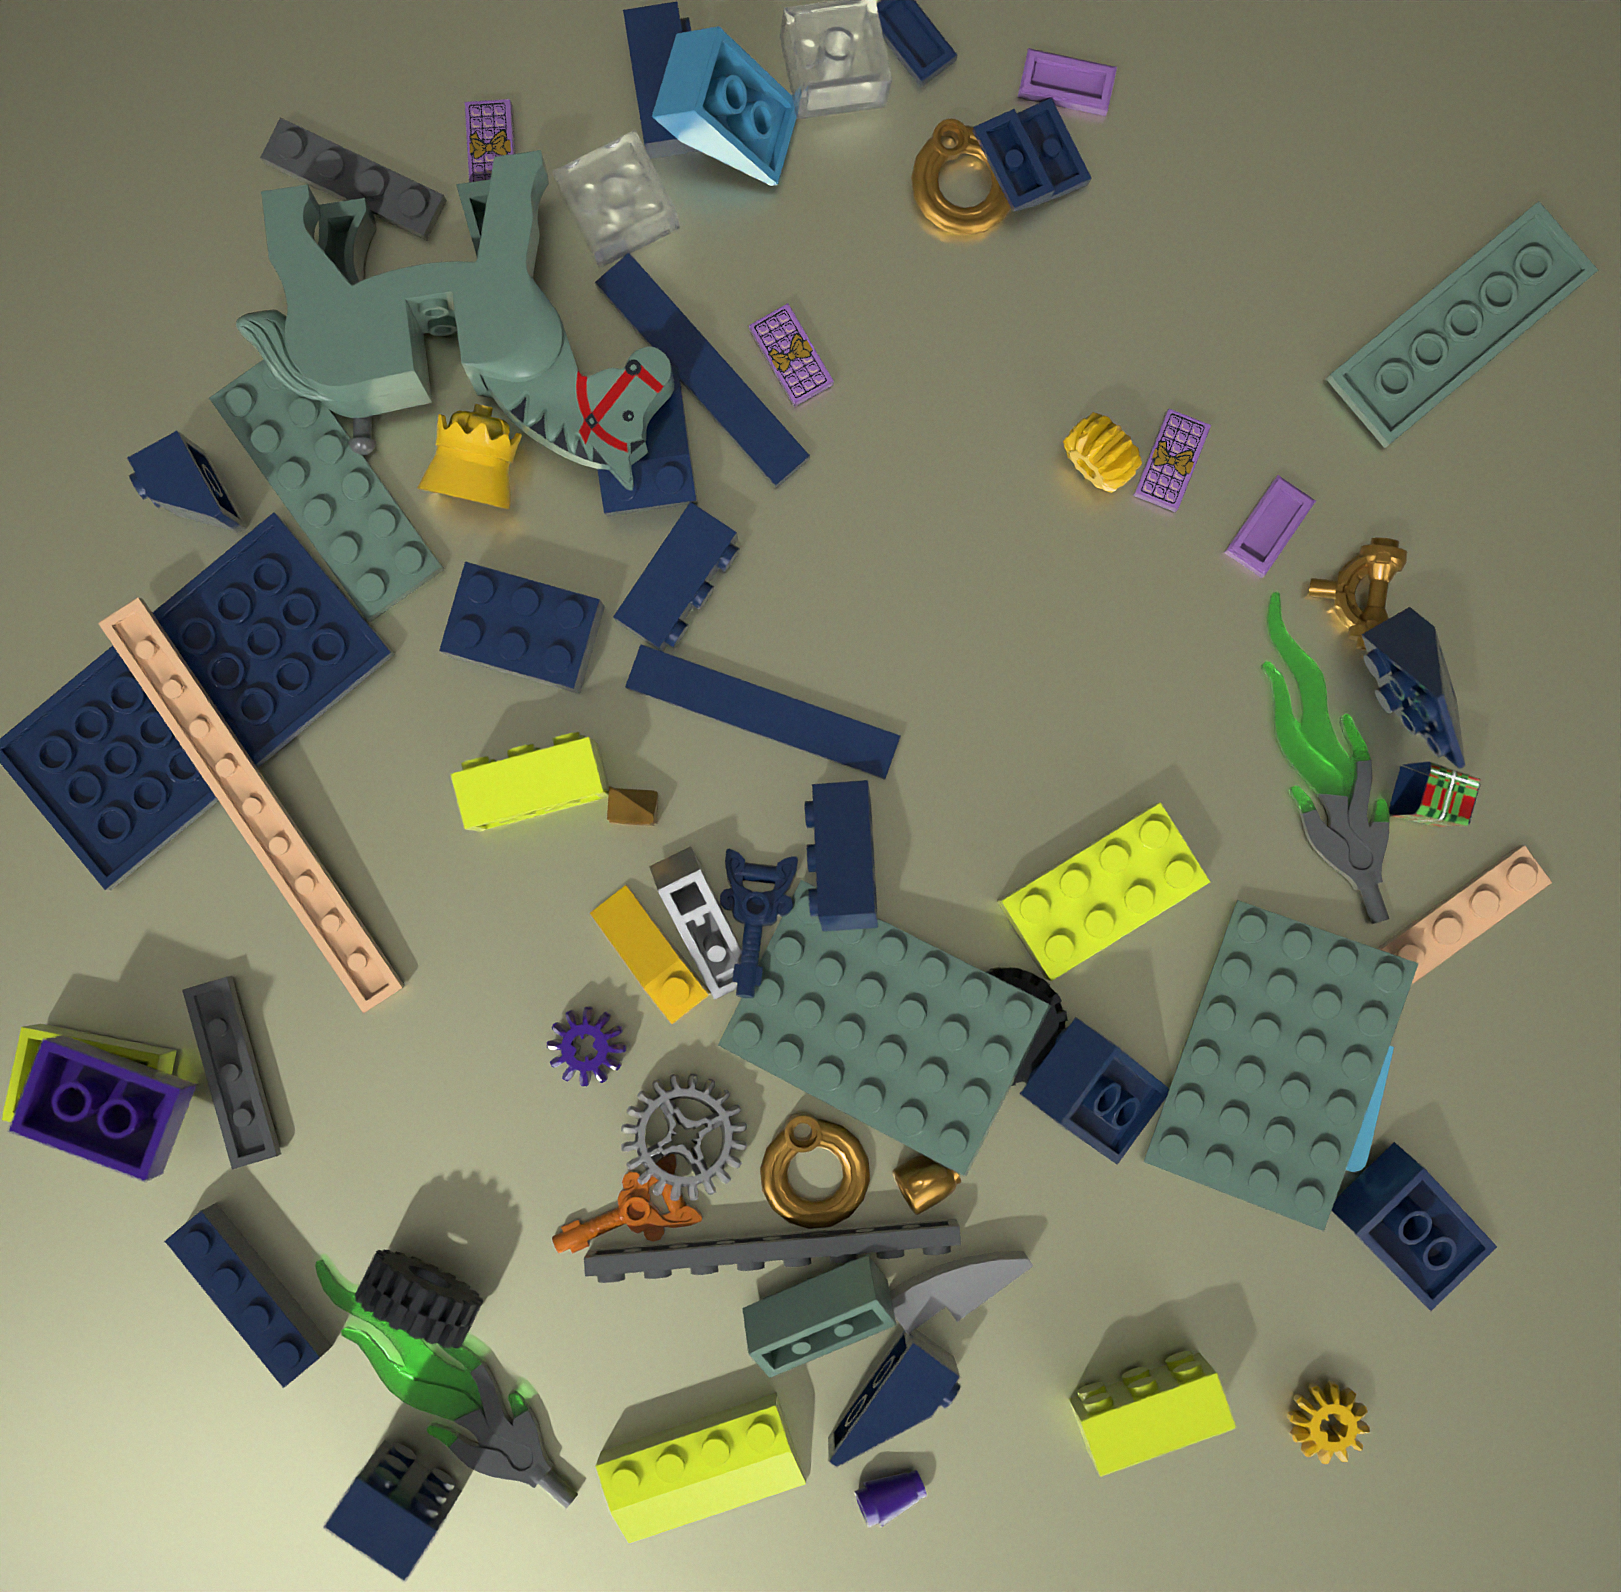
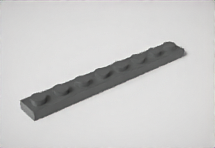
(753, 1251)

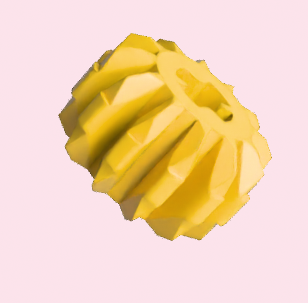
(1102, 452)
(1337, 1437)

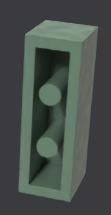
(818, 1316)

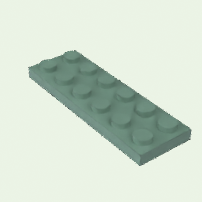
(1461, 324)
(328, 490)

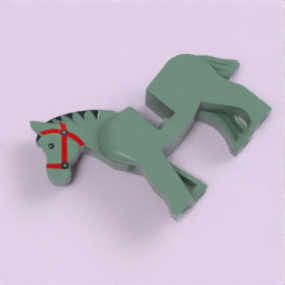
(364, 343)

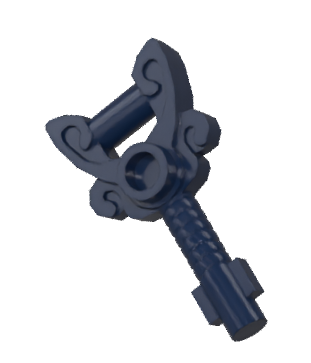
(755, 910)

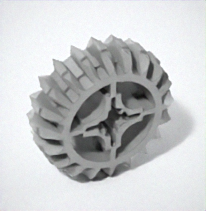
(702, 1173)

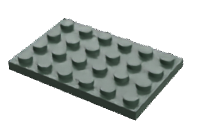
(887, 1031)
(1281, 1064)

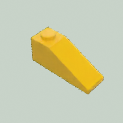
(650, 954)

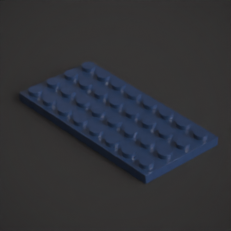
(268, 648)

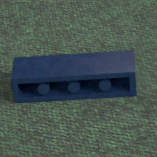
(248, 1294)

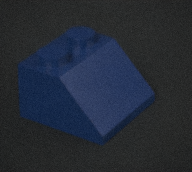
(183, 481)

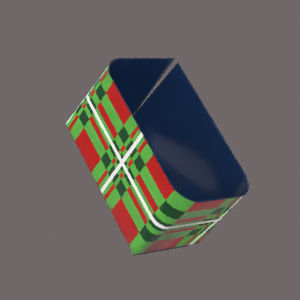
(1434, 800)

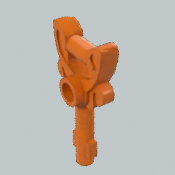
(635, 1211)

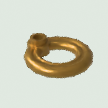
(927, 190)
(827, 1136)

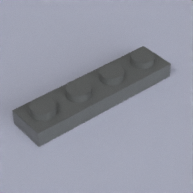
(353, 177)
(231, 1072)

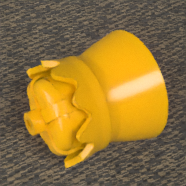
(472, 458)

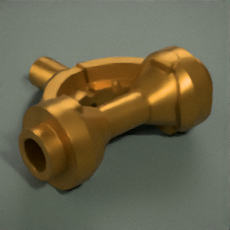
(1380, 563)

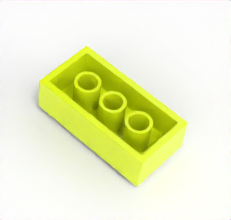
(1103, 891)

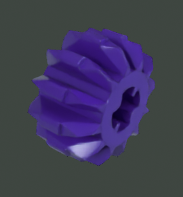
(602, 1043)

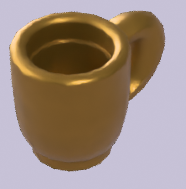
(925, 1182)

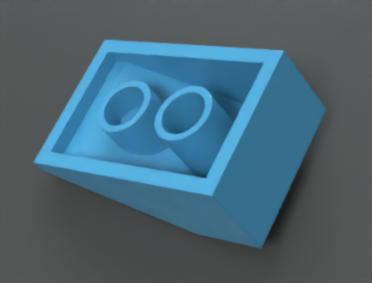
(725, 104)

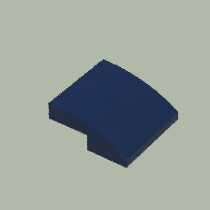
(1032, 155)

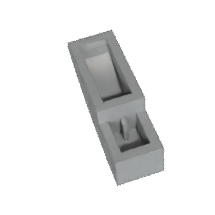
(956, 1285)

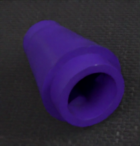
(889, 1497)

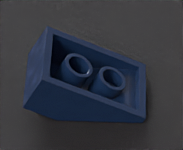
(662, 475)
(1095, 1090)
(1413, 1226)
(899, 1395)

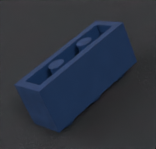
(650, 42)
(678, 578)
(842, 856)

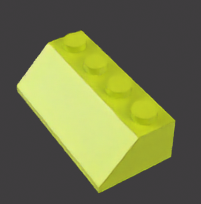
(699, 1468)

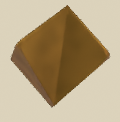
(632, 806)

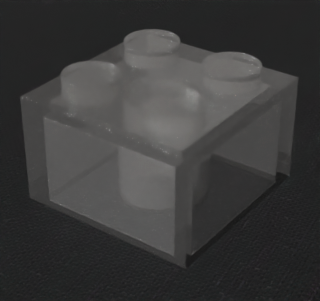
(835, 57)
(616, 199)

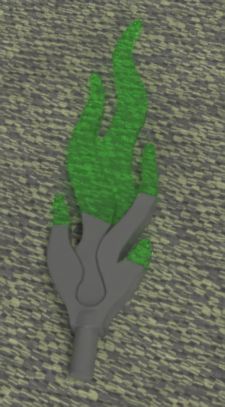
(1338, 780)
(468, 1397)

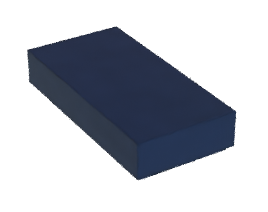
(914, 39)

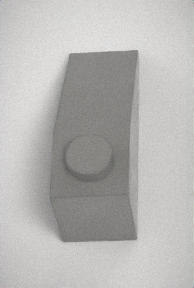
(698, 919)

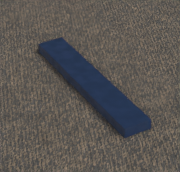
(703, 370)
(762, 712)

